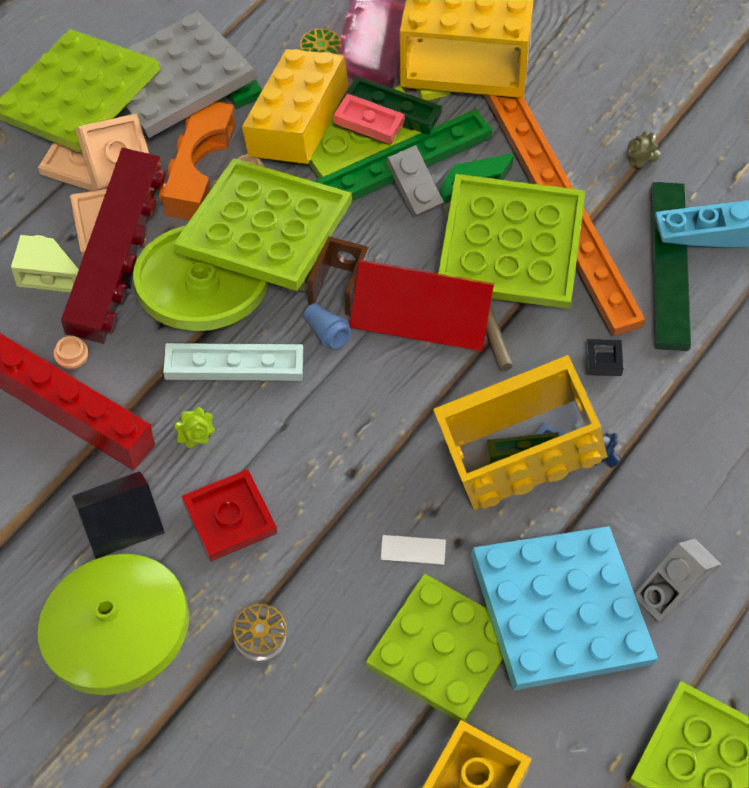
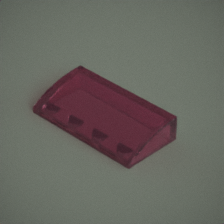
(373, 40)

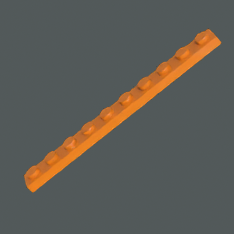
(593, 258)

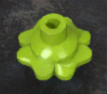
(194, 427)

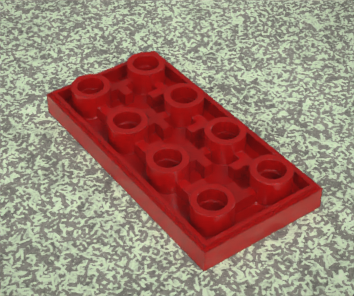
(421, 305)

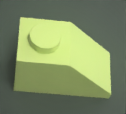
(42, 265)

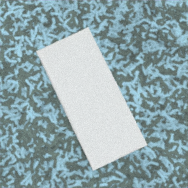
(413, 549)

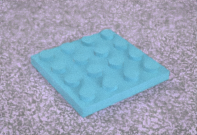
(562, 607)

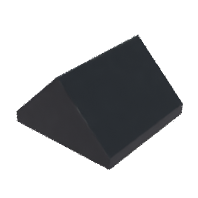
(118, 514)

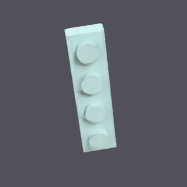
(233, 362)

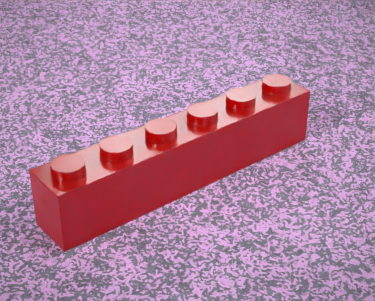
(74, 405)

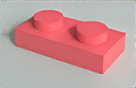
(369, 118)

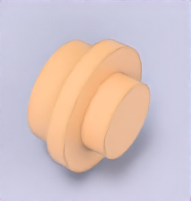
(71, 352)

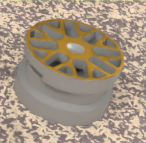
(260, 633)

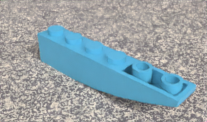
(706, 225)

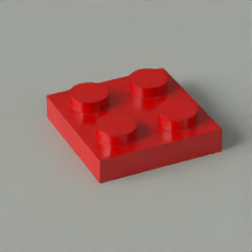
(229, 515)

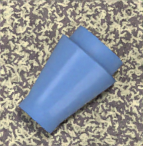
(329, 328)

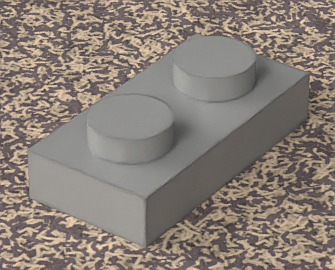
(414, 181)

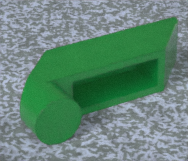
(492, 167)

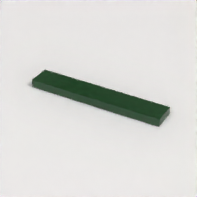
(670, 275)

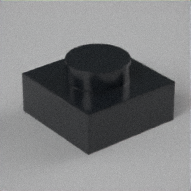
(604, 357)

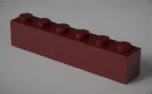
(112, 246)

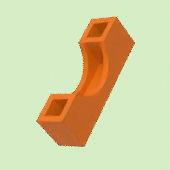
(205, 133)

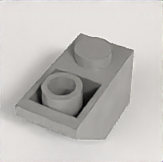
(676, 579)

